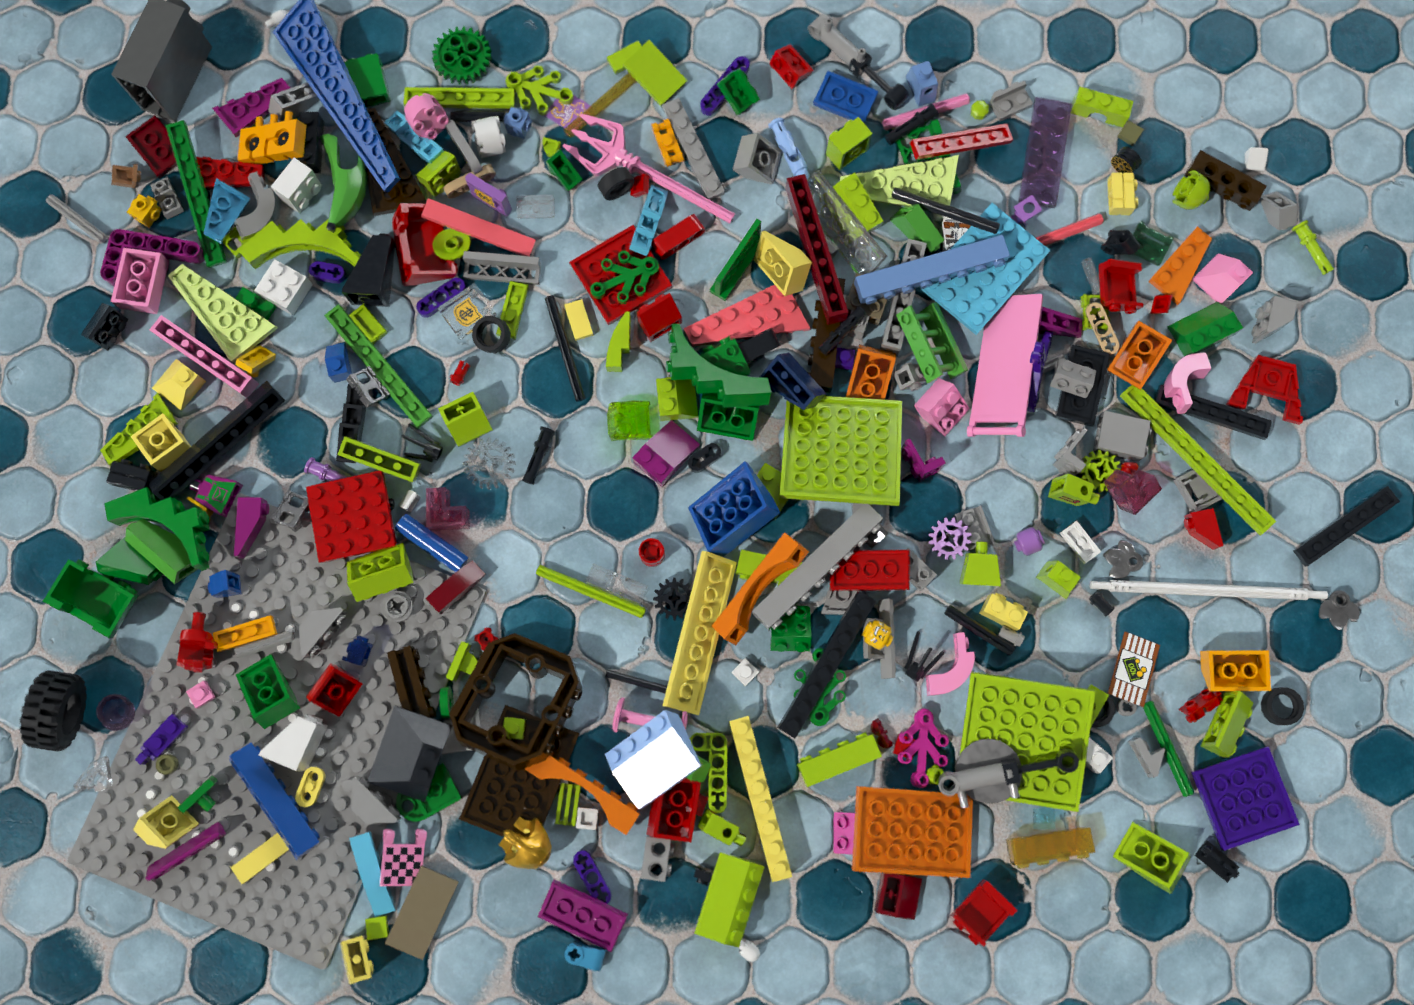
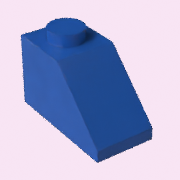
(337, 362)
(224, 584)

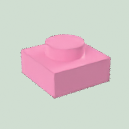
(200, 694)

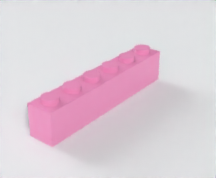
(204, 356)

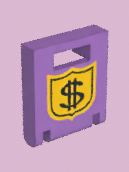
(488, 194)

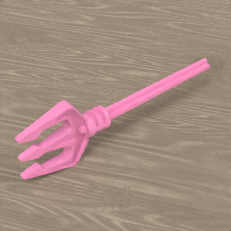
(616, 155)

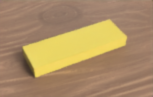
(259, 858)

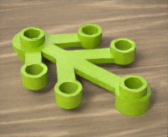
(538, 87)

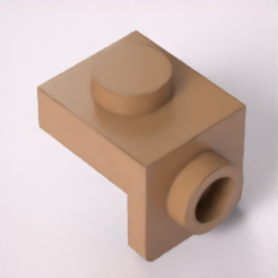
(125, 176)

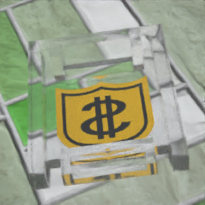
(463, 312)

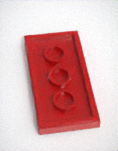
(873, 571)

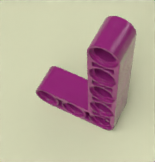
(149, 243)

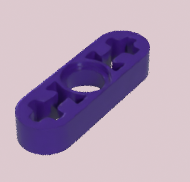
(442, 289)
(580, 867)

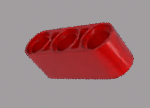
(678, 236)

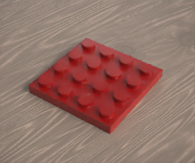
(589, 271)
(351, 516)

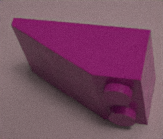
(665, 453)

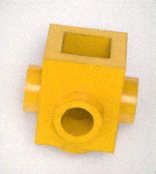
(144, 210)

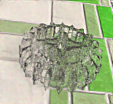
(496, 461)

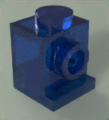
(358, 651)

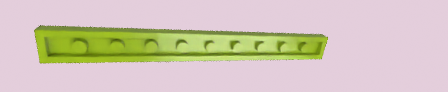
(1198, 459)

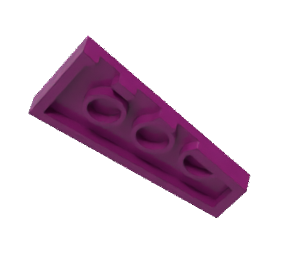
(243, 111)

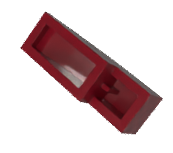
(455, 587)

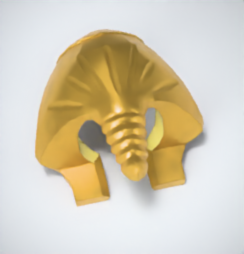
(532, 850)

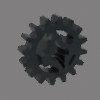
(665, 598)

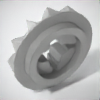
(387, 605)

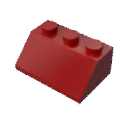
(674, 812)

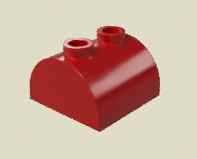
(334, 690)

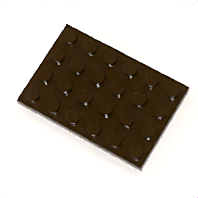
(504, 793)

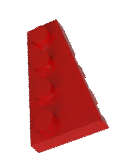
(229, 172)

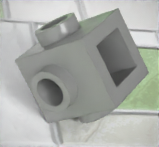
(909, 377)

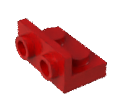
(790, 65)

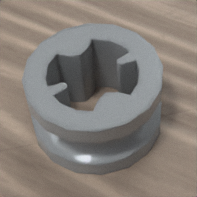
(1125, 713)

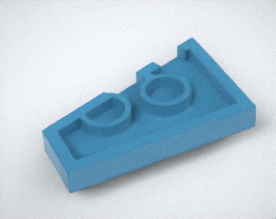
(224, 209)

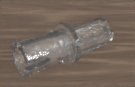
(1092, 275)

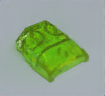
(629, 420)

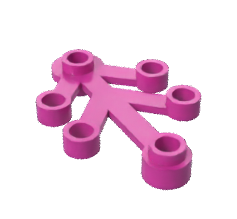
(923, 746)

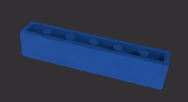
(274, 800)

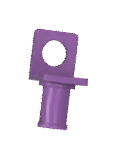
(1020, 215)

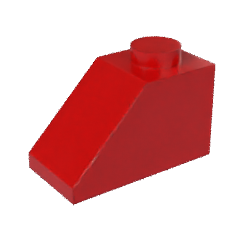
(1204, 527)

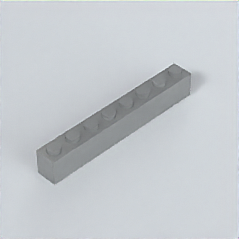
(817, 566)

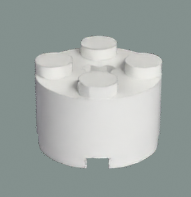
(488, 137)

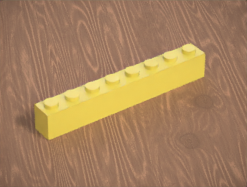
(760, 799)

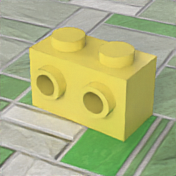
(1003, 612)
(356, 960)

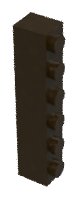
(821, 365)

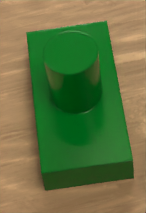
(256, 303)
(200, 796)

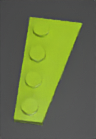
(122, 444)

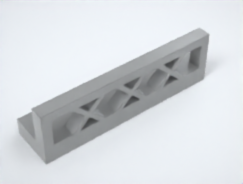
(501, 261)

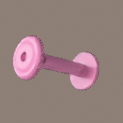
(634, 717)

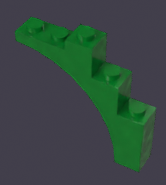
(707, 378)
(186, 524)

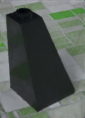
(372, 274)

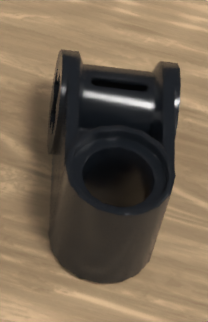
(1120, 243)

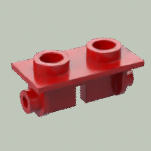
(1194, 707)

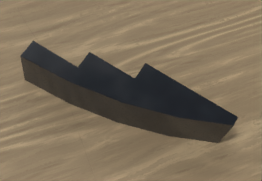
(352, 420)

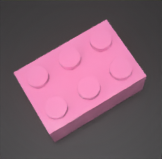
(140, 281)

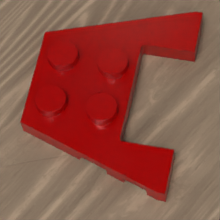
(1271, 379)

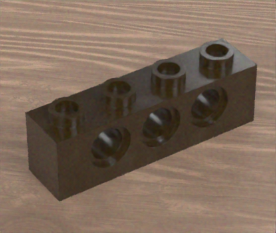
(1234, 178)

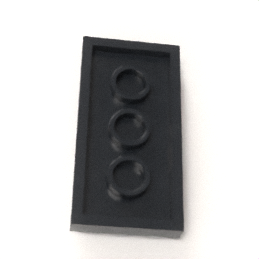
(1080, 409)

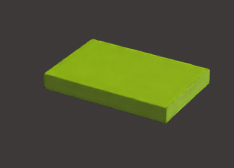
(654, 73)

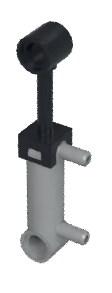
(857, 59)
(1000, 773)

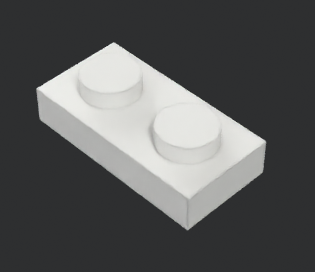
(1080, 542)

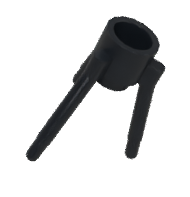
(432, 450)
(916, 670)

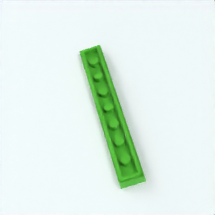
(384, 372)

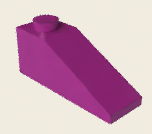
(1059, 323)
(249, 521)

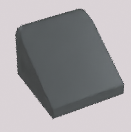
(874, 539)

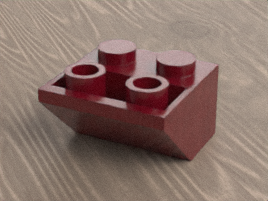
(898, 895)

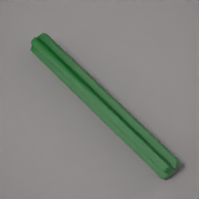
(1170, 752)

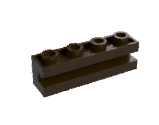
(409, 681)

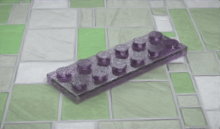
(1045, 151)

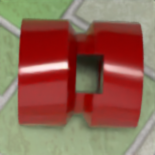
(651, 552)

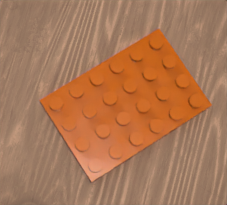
(911, 833)

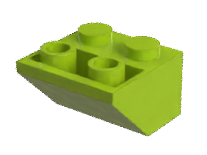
(439, 173)
(465, 419)

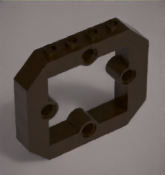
(470, 698)

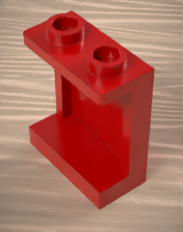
(1118, 285)
(982, 912)

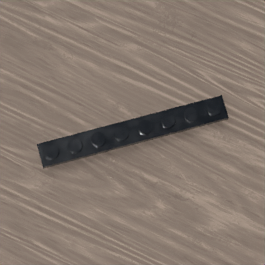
(826, 664)

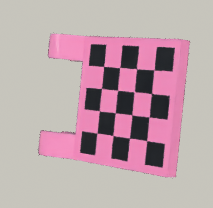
(401, 861)

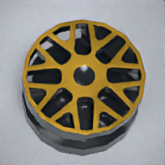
(1126, 160)

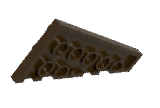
(405, 190)

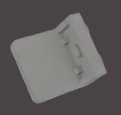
(1066, 461)

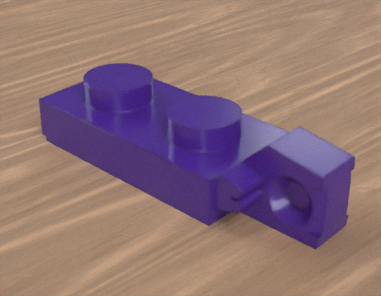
(161, 739)

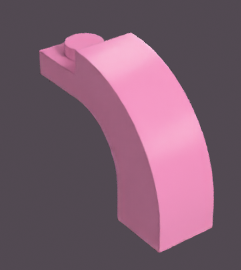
(1188, 368)
(959, 672)

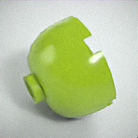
(1191, 191)

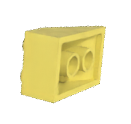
(782, 263)

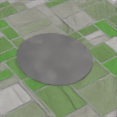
(985, 753)

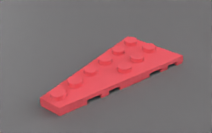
(750, 317)

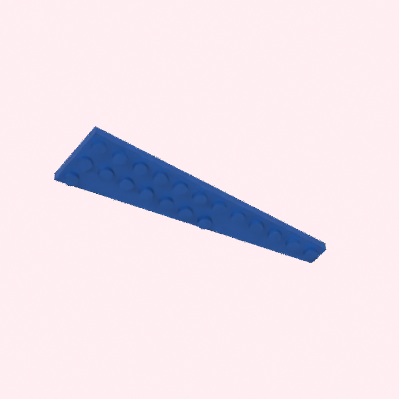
(319, 61)

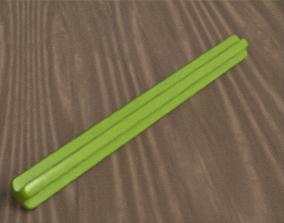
(590, 591)

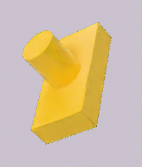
(255, 360)

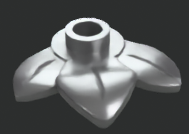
(1120, 560)
(1338, 613)

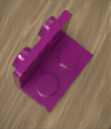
(918, 468)

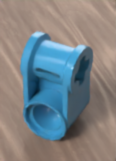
(590, 956)

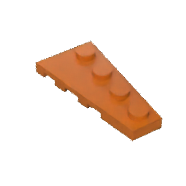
(1181, 266)

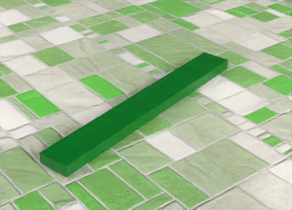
(194, 190)

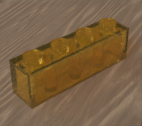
(1050, 846)

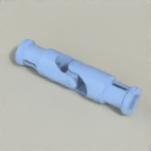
(786, 144)

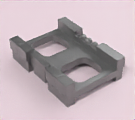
(364, 388)
(284, 507)

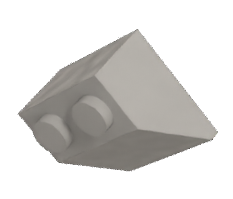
(757, 158)

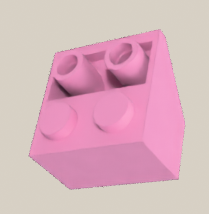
(942, 406)

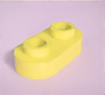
(310, 786)

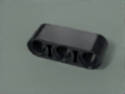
(759, 344)

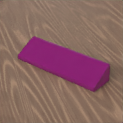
(185, 851)

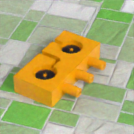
(272, 141)

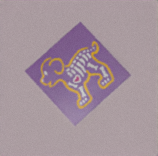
(565, 114)

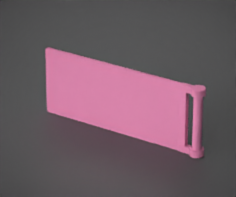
(1005, 367)

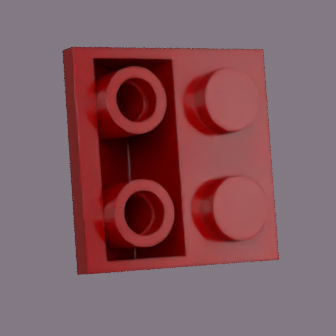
(659, 316)

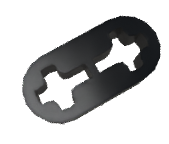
(707, 461)

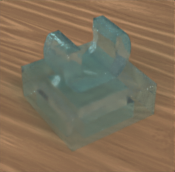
(1044, 818)

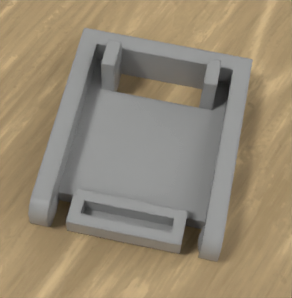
(1203, 492)

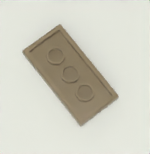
(421, 912)

